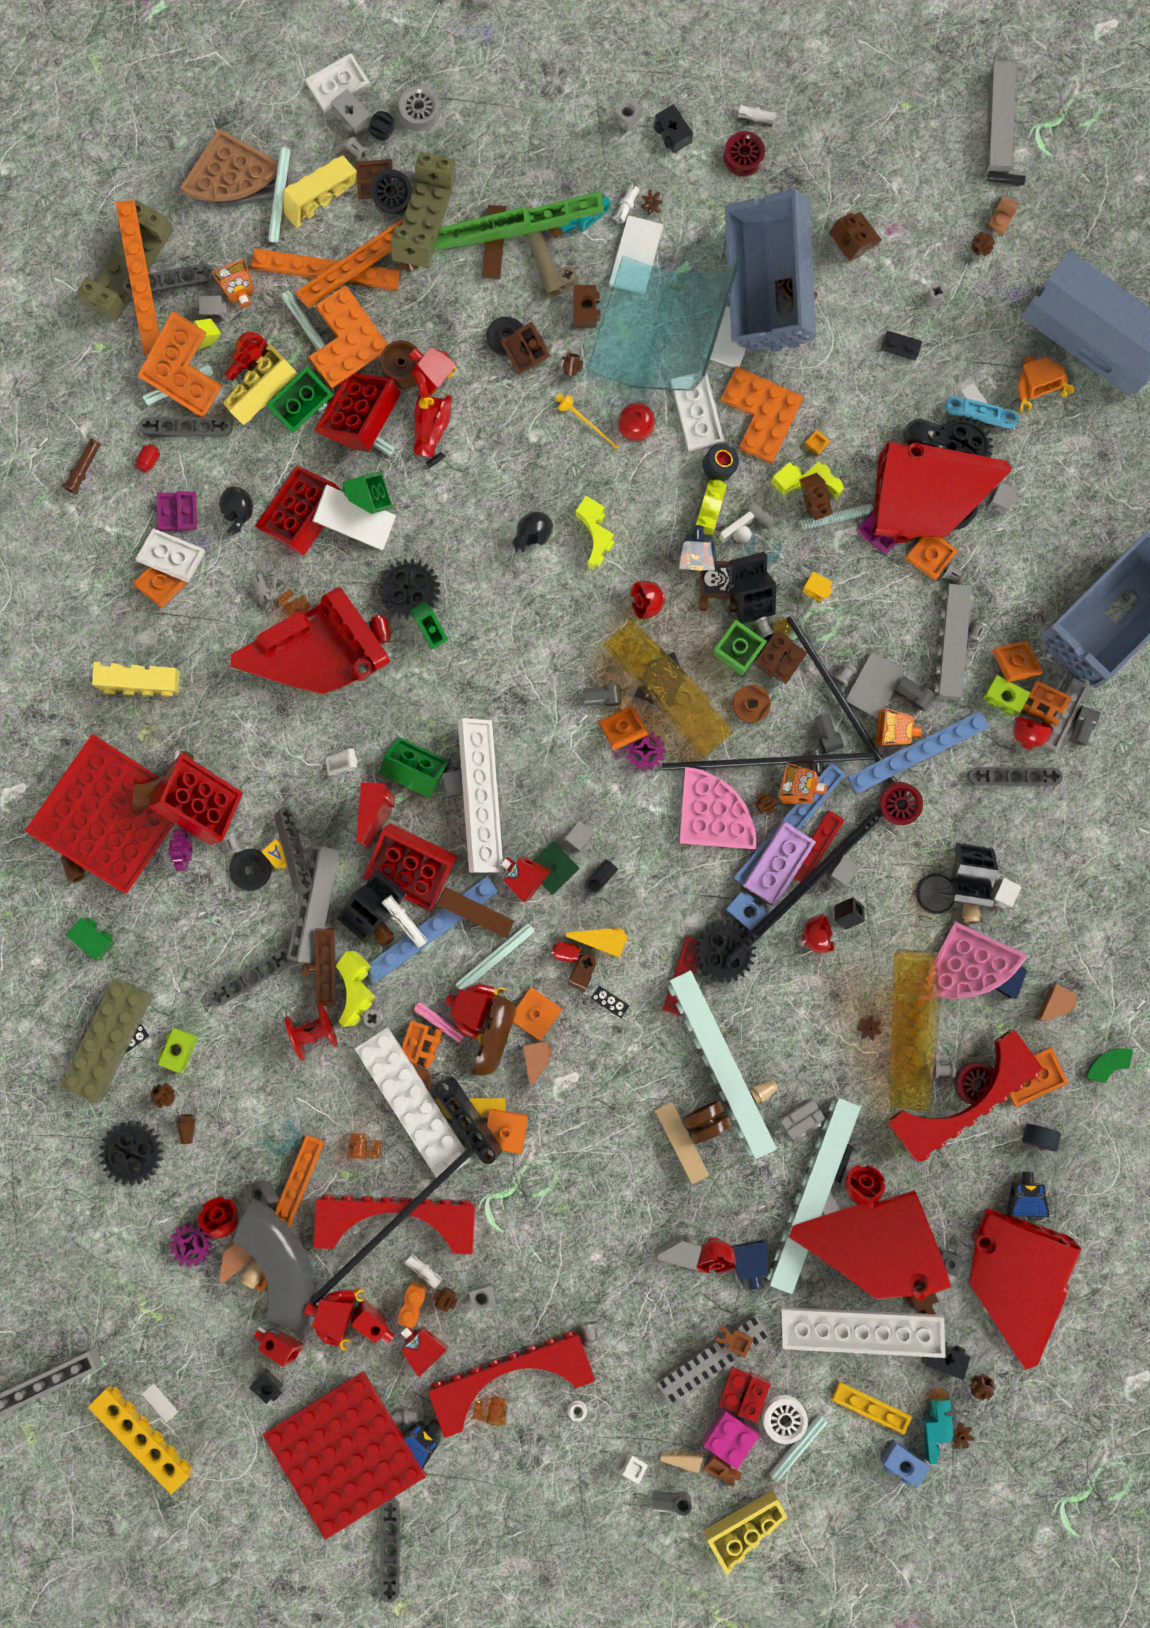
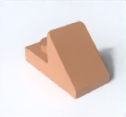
(1003, 215)

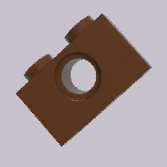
(586, 295)
(815, 496)

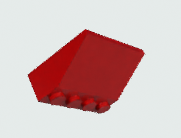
(359, 411)
(293, 509)
(196, 800)
(374, 809)
(412, 864)

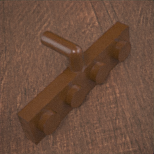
(323, 966)

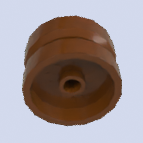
(397, 364)
(708, 1125)

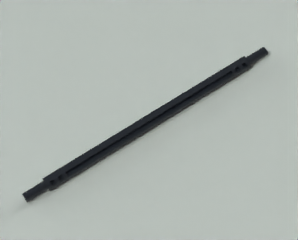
(805, 885)

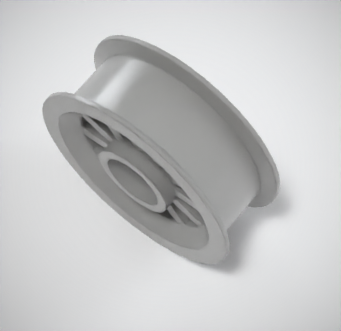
(412, 99)

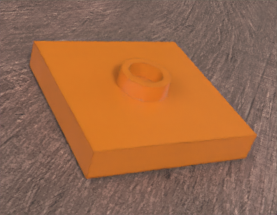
(931, 555)
(158, 586)
(1017, 661)
(623, 728)
(536, 1013)
(508, 1129)

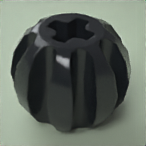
(381, 125)

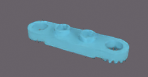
(981, 411)

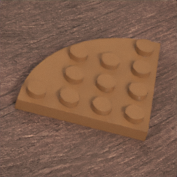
(229, 170)

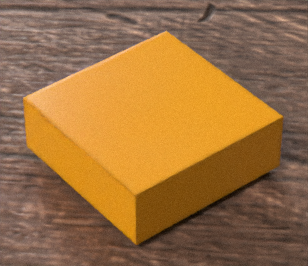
(817, 442)

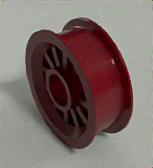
(736, 162)
(916, 809)
(961, 1075)

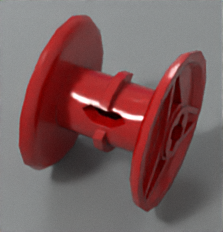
(303, 1035)

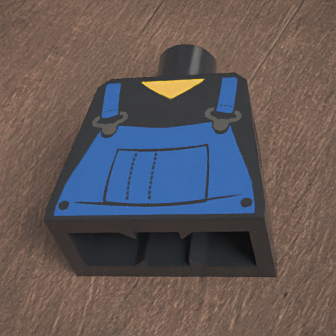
(1027, 1198)
(422, 1440)

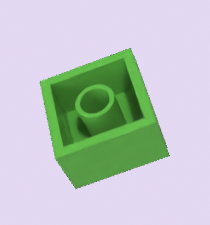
(739, 647)

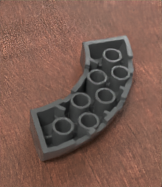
(282, 1262)

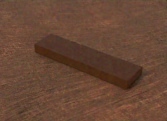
(493, 250)
(475, 912)

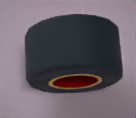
(720, 462)
(1041, 1137)

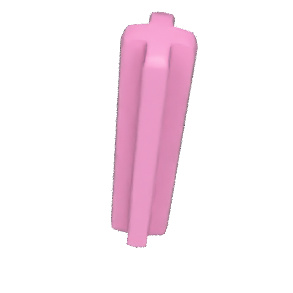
(439, 1022)

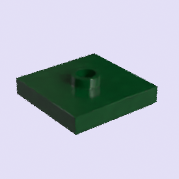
(559, 864)

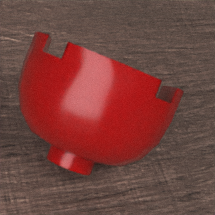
(636, 421)
(647, 598)
(1031, 733)
(818, 935)
(864, 1184)
(218, 1217)
(716, 1256)

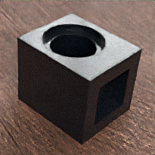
(266, 1377)

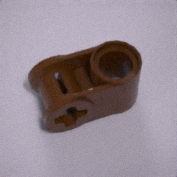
(581, 976)

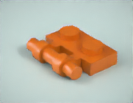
(1050, 698)
(415, 1040)

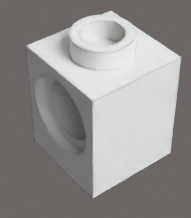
(1005, 893)
(630, 1467)

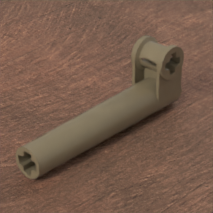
(554, 280)

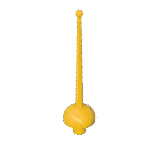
(566, 404)

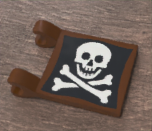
(716, 585)

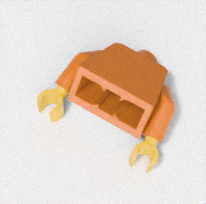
(1040, 378)

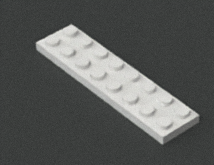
(480, 796)
(411, 1101)
(863, 1332)

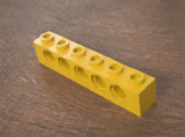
(141, 1450)

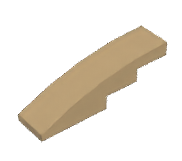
(682, 1143)

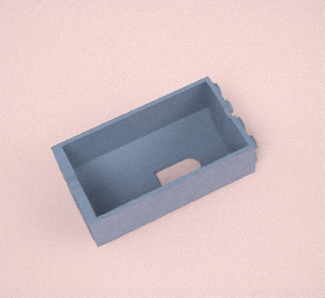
(773, 247)
(1095, 322)
(1086, 638)

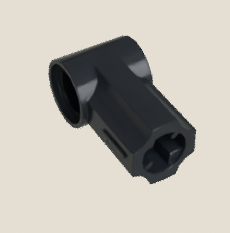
(601, 876)

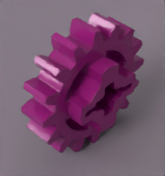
(644, 758)
(180, 850)
(183, 1241)

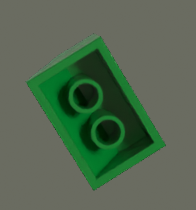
(299, 400)
(368, 492)
(413, 767)

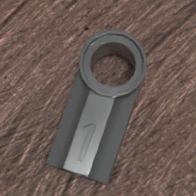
(608, 695)
(919, 696)
(1085, 721)
(829, 738)
(668, 1502)

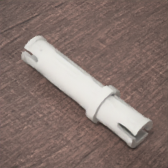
(405, 922)

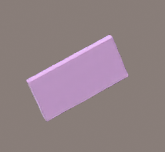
(779, 863)

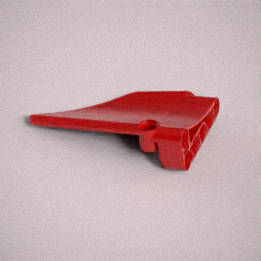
(929, 490)

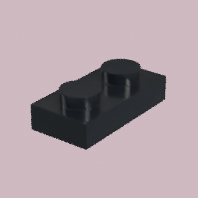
(901, 345)

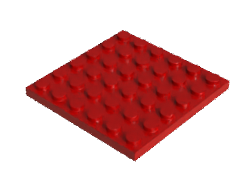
(93, 817)
(344, 1455)

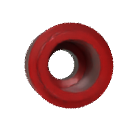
(147, 458)
(380, 628)
(565, 952)

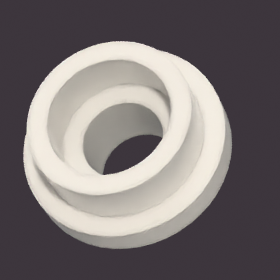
(574, 1416)

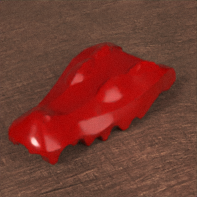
(430, 425)

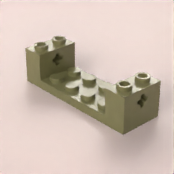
(426, 210)
(107, 292)

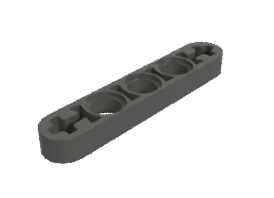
(177, 274)
(177, 423)
(1023, 772)
(301, 879)
(242, 978)
(387, 1559)

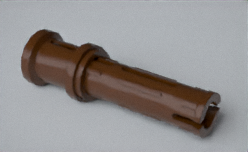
(77, 474)

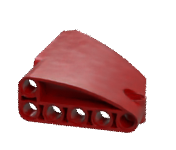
(315, 648)
(1022, 1279)

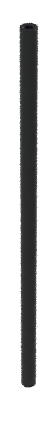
(836, 691)
(769, 761)
(392, 1225)

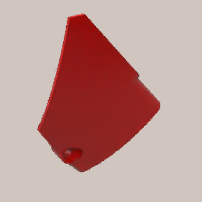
(879, 1247)

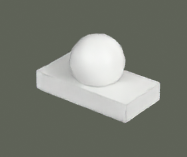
(738, 530)
(341, 762)

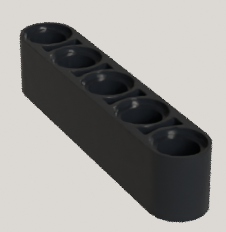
(468, 1129)

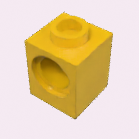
(818, 587)

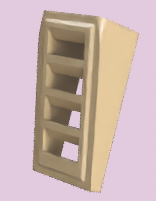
(686, 1460)

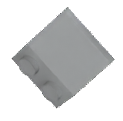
(680, 1251)

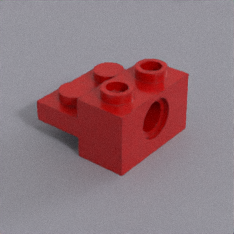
(753, 1397)

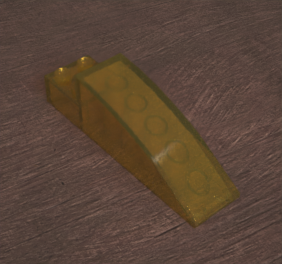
(669, 688)
(914, 1028)

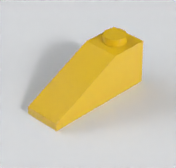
(606, 940)

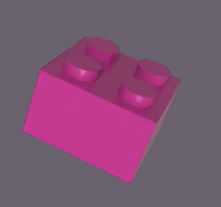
(730, 1438)

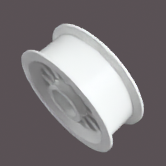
(798, 1431)

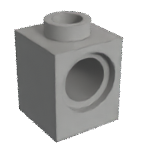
(629, 107)
(212, 308)
(1002, 498)
(580, 835)
(843, 872)
(488, 1290)

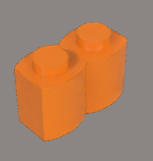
(412, 1304)

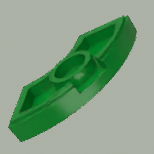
(1109, 1062)

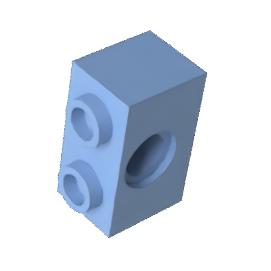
(736, 910)
(916, 1468)

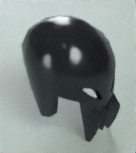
(921, 431)
(236, 503)
(533, 529)

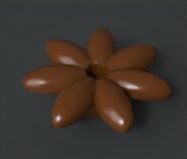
(651, 202)
(865, 1028)
(962, 1432)

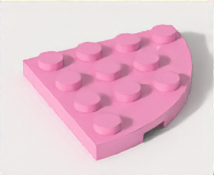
(714, 813)
(974, 963)

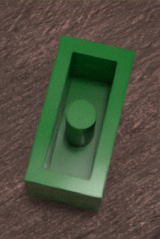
(428, 625)
(91, 938)

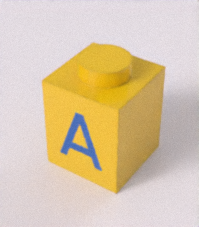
(275, 854)

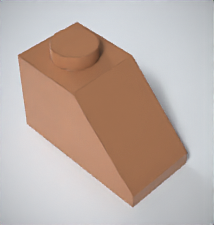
(1056, 1003)
(536, 1059)
(233, 1261)

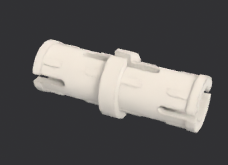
(756, 114)
(626, 203)
(423, 1271)

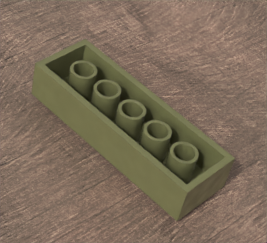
(106, 1040)

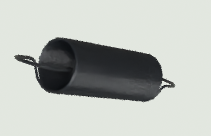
(437, 458)

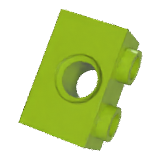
(1016, 695)
(186, 1042)

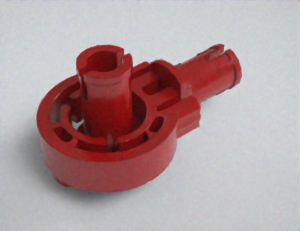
(246, 353)

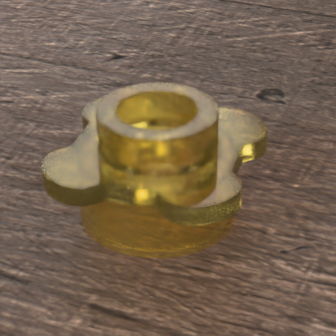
(782, 626)

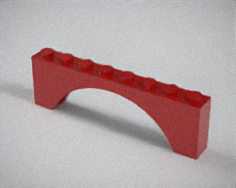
(1012, 1068)
(450, 1219)
(560, 1356)

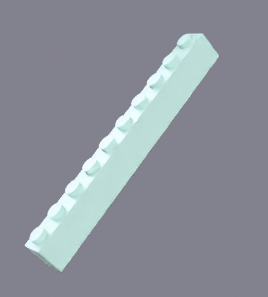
(723, 1067)
(815, 1191)

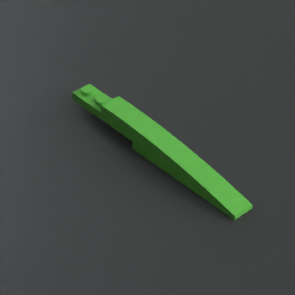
(519, 221)

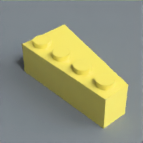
(317, 189)
(260, 385)
(136, 680)
(744, 1529)

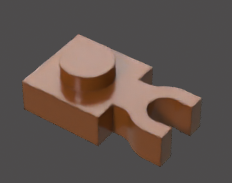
(737, 1341)
(721, 1469)

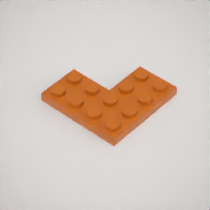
(356, 341)
(170, 367)
(771, 409)

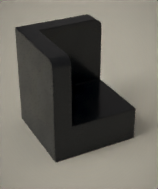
(849, 913)

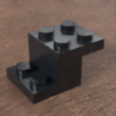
(752, 587)
(974, 874)
(365, 910)

